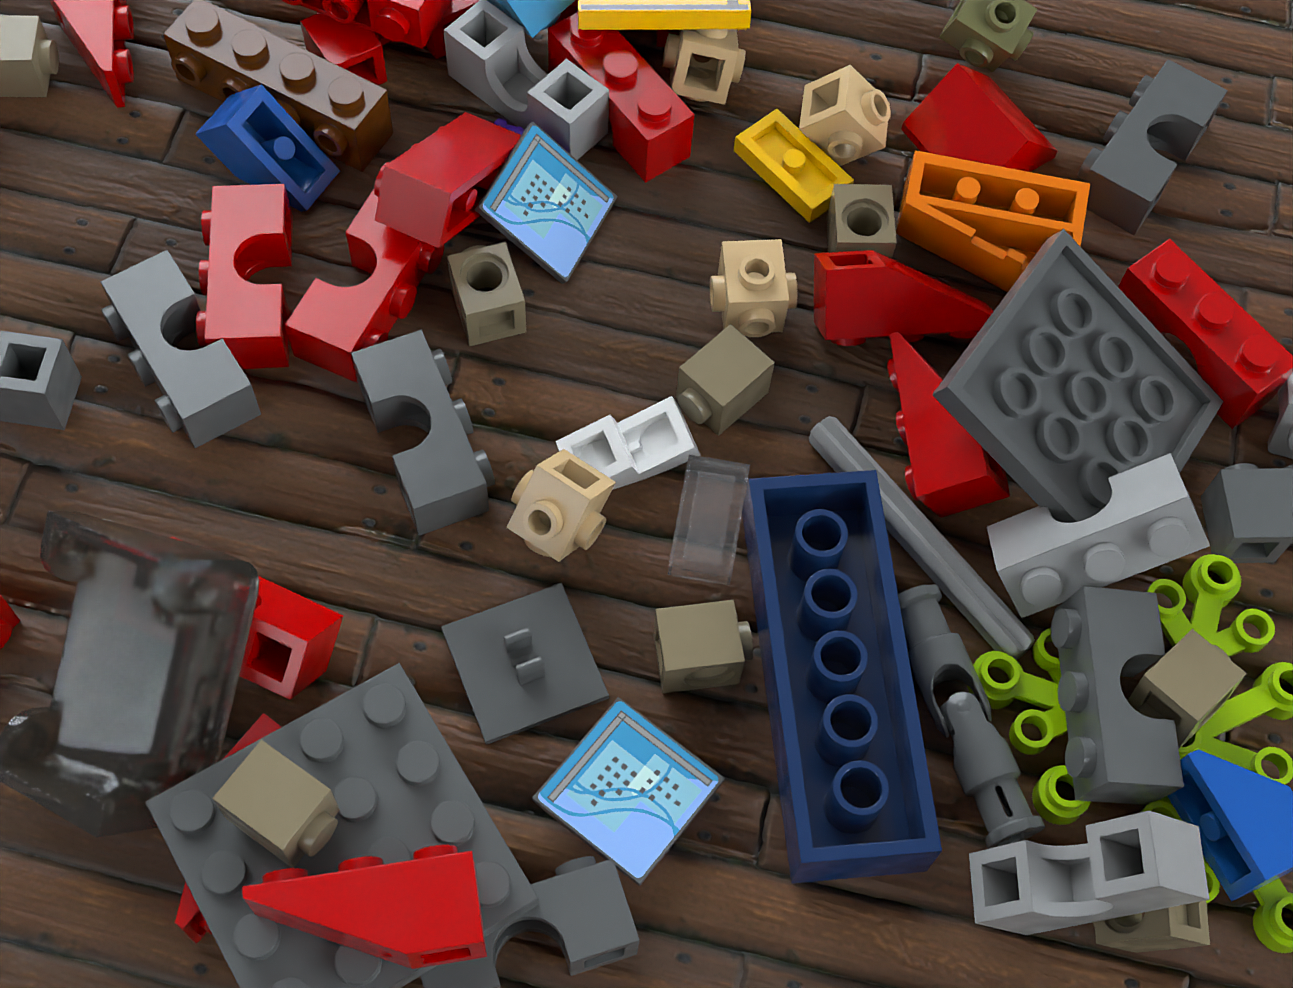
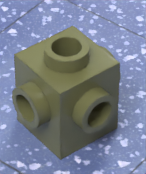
(989, 31)

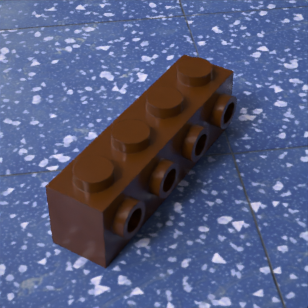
(332, 105)

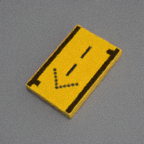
(663, 14)

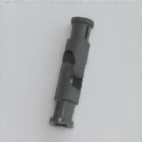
(980, 753)

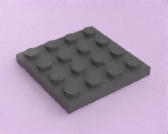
(1074, 385)
(394, 796)

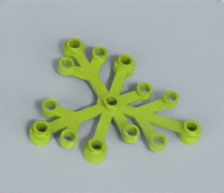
(1264, 698)

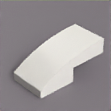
(635, 446)

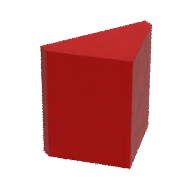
(977, 123)

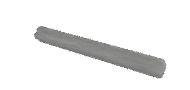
(927, 544)

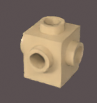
(703, 63)
(845, 115)
(753, 287)
(560, 505)

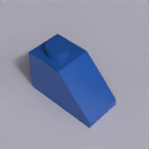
(267, 146)
(1240, 819)

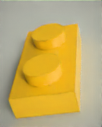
(791, 164)

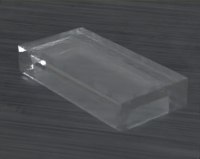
(708, 520)

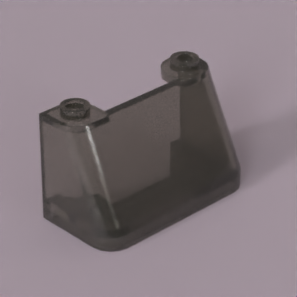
(139, 673)

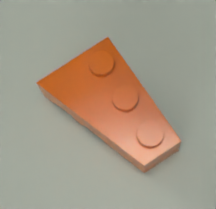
(987, 214)

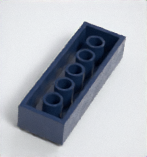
(838, 679)

